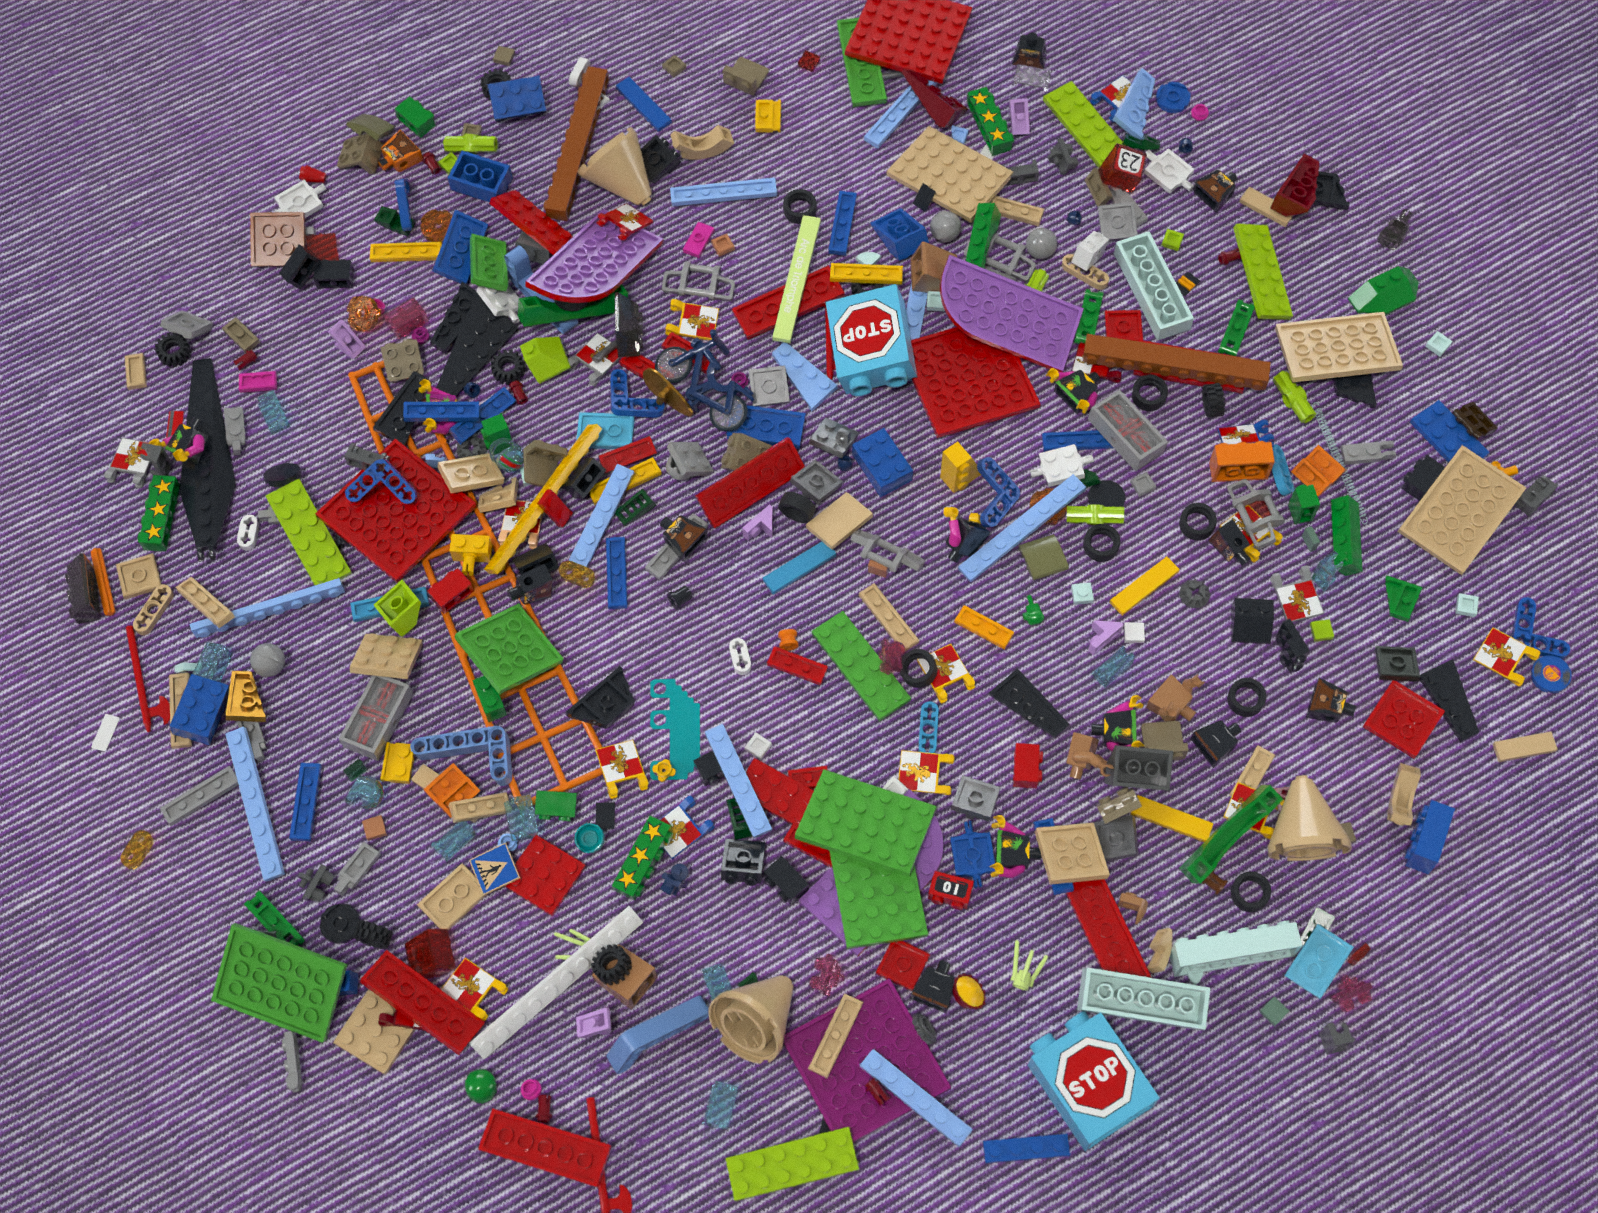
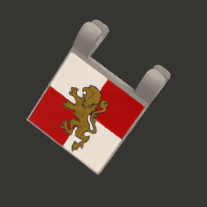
(585, 356)
(128, 460)
(1299, 598)

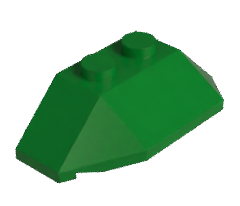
(1386, 292)

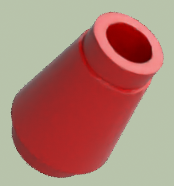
(311, 174)

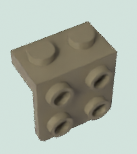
(745, 75)
(360, 151)
(402, 359)
(741, 450)
(541, 461)
(1165, 737)

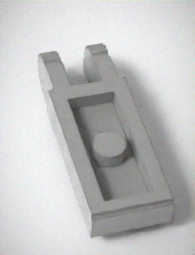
(1367, 452)
(292, 1063)

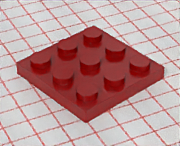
(1403, 719)
(545, 875)

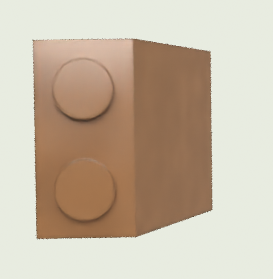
(927, 267)
(635, 984)

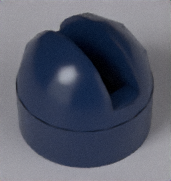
(1188, 145)
(1074, 217)
(475, 387)
(844, 465)

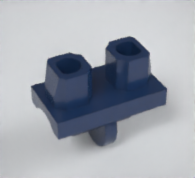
(674, 880)

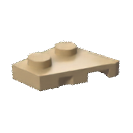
(499, 497)

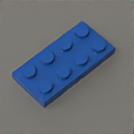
(454, 254)
(772, 425)
(1445, 433)

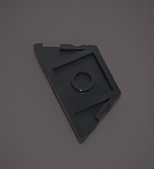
(1330, 192)
(1356, 388)
(604, 702)

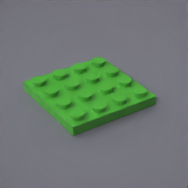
(508, 648)

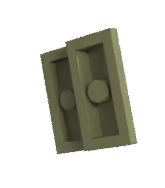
(372, 125)
(1043, 557)

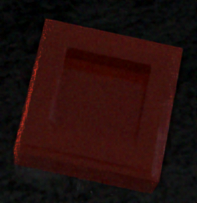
(809, 61)
(1359, 954)

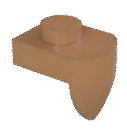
(1132, 902)

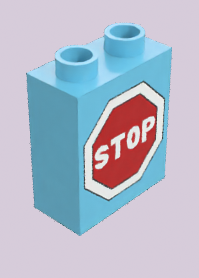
(871, 340)
(1091, 1079)

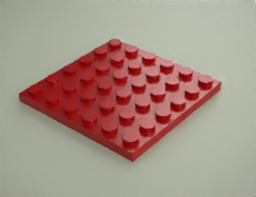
(910, 35)
(968, 382)
(392, 532)

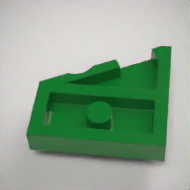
(1401, 597)

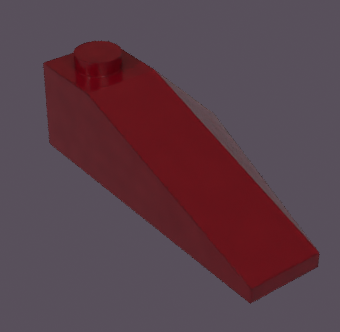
(941, 108)
(1299, 189)

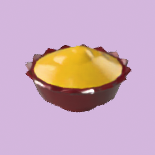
(968, 992)

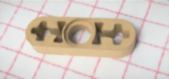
(1099, 274)
(141, 619)

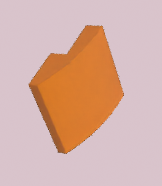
(1319, 470)
(451, 787)

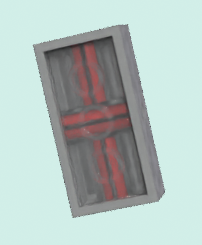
(1127, 430)
(376, 716)

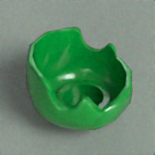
(480, 1086)

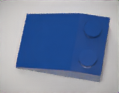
(900, 233)

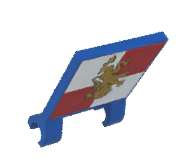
(1113, 94)
(1245, 433)
(684, 828)

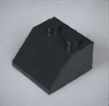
(1252, 620)

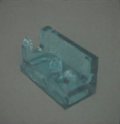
(273, 412)
(1325, 571)
(213, 662)
(1113, 667)
(521, 818)
(454, 840)
(716, 980)
(720, 1105)

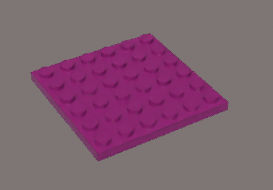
(880, 1026)

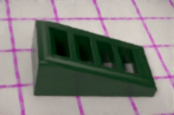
(637, 498)
(741, 829)

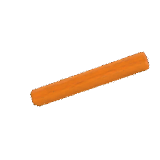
(103, 581)

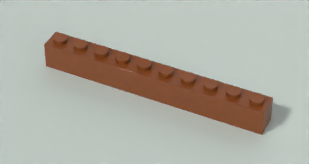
(577, 144)
(1176, 362)

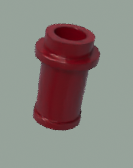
(430, 161)
(1226, 257)
(247, 358)
(519, 394)
(876, 1090)
(544, 1106)

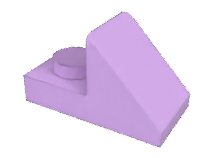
(1019, 116)
(346, 339)
(762, 521)
(1106, 632)
(594, 1023)

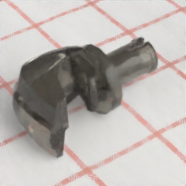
(1396, 231)

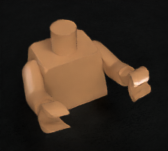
(1174, 699)
(1083, 756)

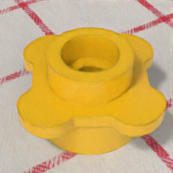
(665, 764)

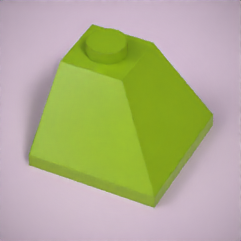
(545, 357)
(399, 608)

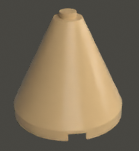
(620, 168)
(1307, 826)
(753, 1018)

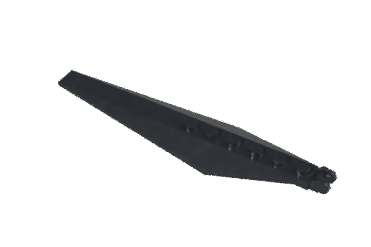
(211, 483)

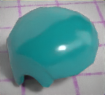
(589, 838)

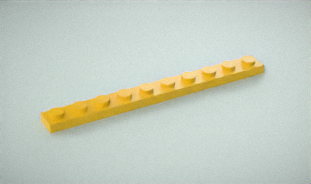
(529, 518)

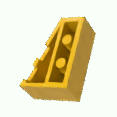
(957, 468)

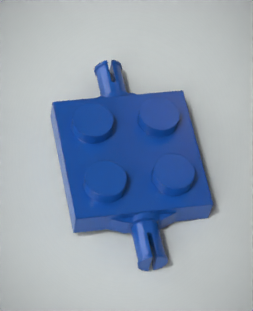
(972, 854)

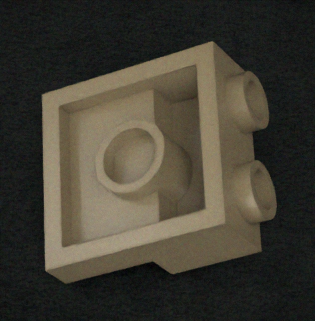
(1118, 805)

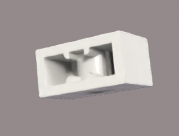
(1090, 250)

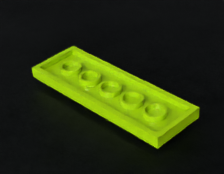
(1082, 121)
(1262, 271)
(308, 533)
(792, 1164)

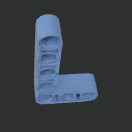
(519, 271)
(470, 746)
(654, 1031)

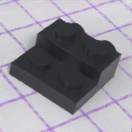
(659, 158)
(1294, 648)
(742, 861)

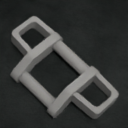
(1020, 250)
(715, 271)
(1274, 519)
(903, 555)

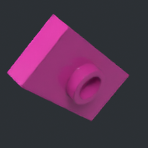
(698, 239)
(257, 381)

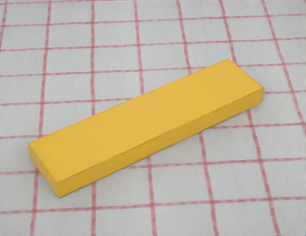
(404, 251)
(866, 273)
(642, 473)
(1144, 586)
(1173, 819)

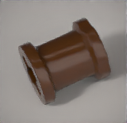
(1217, 883)

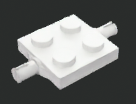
(1169, 171)
(300, 199)
(500, 301)
(1060, 464)

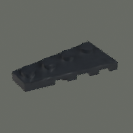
(454, 318)
(391, 422)
(1448, 693)
(1025, 700)

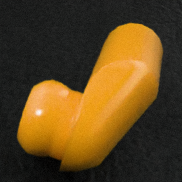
(1510, 471)

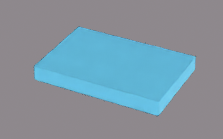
(615, 431)
(1318, 961)

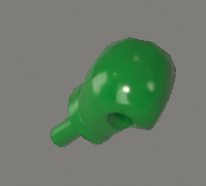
(1033, 613)

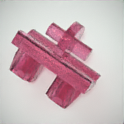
(891, 656)
(829, 976)
(1359, 990)

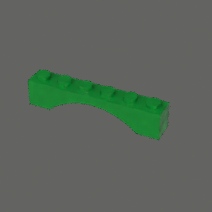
(984, 227)
(537, 311)
(1209, 854)

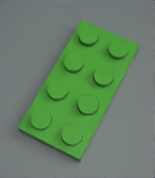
(488, 262)

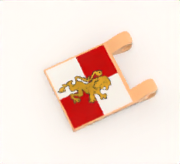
(512, 516)

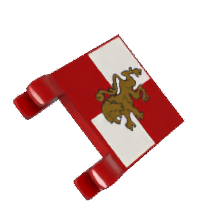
(627, 219)

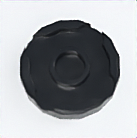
(282, 474)
(1107, 494)
(339, 923)

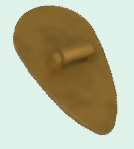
(665, 392)

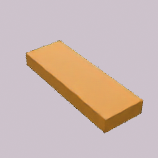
(984, 627)

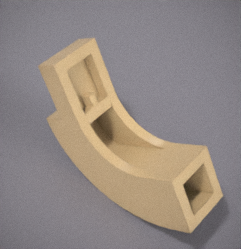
(703, 146)
(1403, 794)

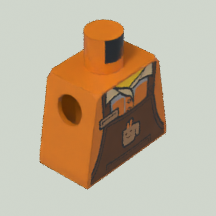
(400, 153)

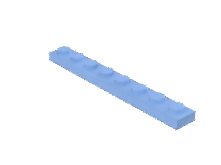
(915, 312)
(1022, 528)
(272, 606)
(255, 804)

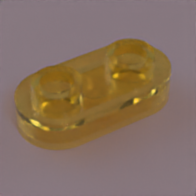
(578, 574)
(137, 849)

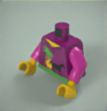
(436, 395)

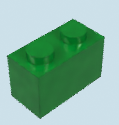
(415, 117)
(494, 429)
(1303, 504)
(489, 699)
(555, 804)

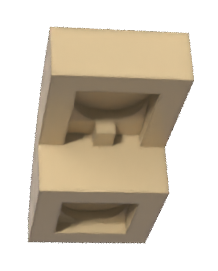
(1162, 946)

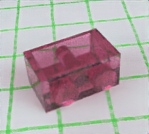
(406, 318)

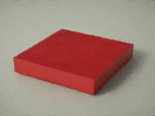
(1123, 324)
(903, 964)

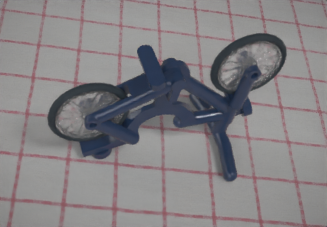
(675, 364)

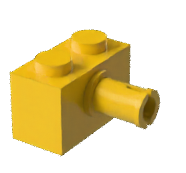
(470, 550)

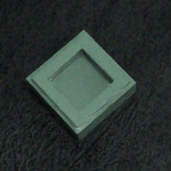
(1310, 538)
(1274, 1011)

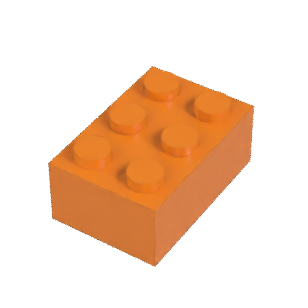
(1241, 461)

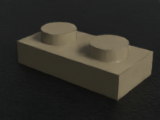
(1099, 190)
(240, 335)

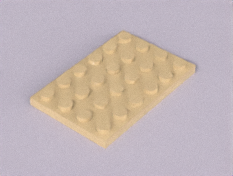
(952, 170)
(1338, 347)
(1461, 509)

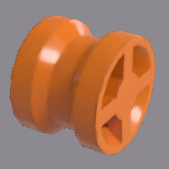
(788, 639)

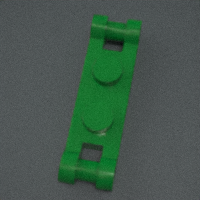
(1089, 316)
(1236, 328)
(273, 919)

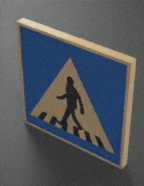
(494, 869)

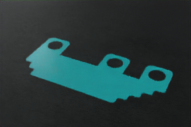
(684, 727)

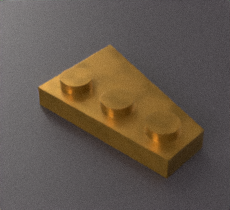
(244, 699)

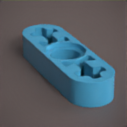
(1281, 472)
(934, 716)

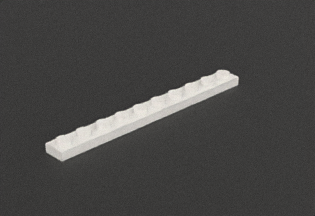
(554, 983)

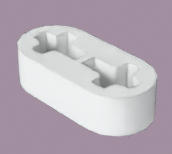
(576, 75)
(244, 531)
(736, 657)

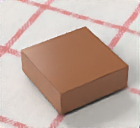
(722, 245)
(877, 569)
(374, 828)

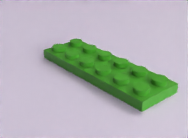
(863, 77)
(860, 666)

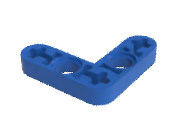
(402, 189)
(624, 401)
(377, 477)
(1003, 494)
(1526, 633)

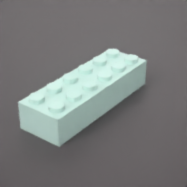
(1153, 286)
(1235, 948)
(1143, 999)

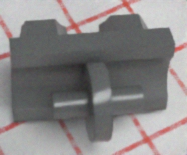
(1060, 156)
(321, 876)

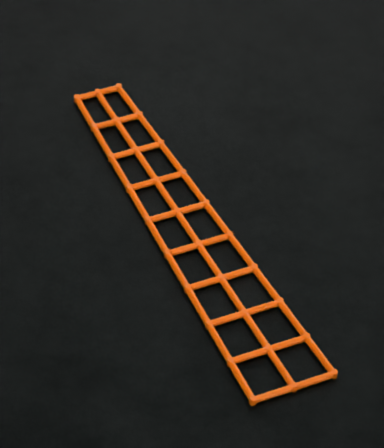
(542, 736)

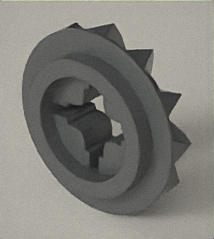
(477, 443)
(1198, 601)
(924, 1028)

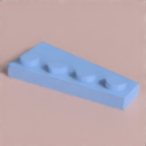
(1135, 104)
(808, 380)

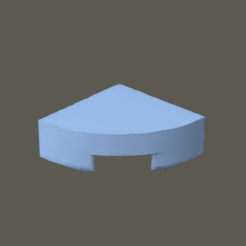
(959, 134)
(433, 461)

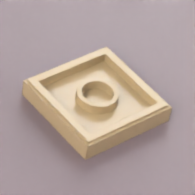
(138, 576)

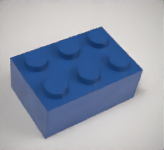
(517, 98)
(479, 176)
(882, 462)
(200, 709)
(1429, 836)

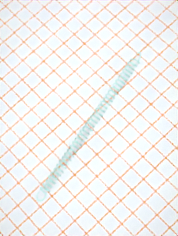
(1338, 458)

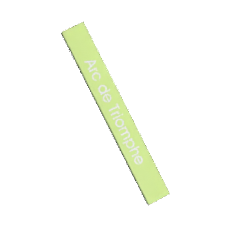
(796, 279)

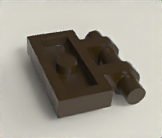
(1474, 420)

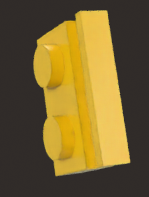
(768, 116)
(397, 763)

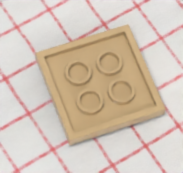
(386, 656)
(1071, 853)
(367, 1040)

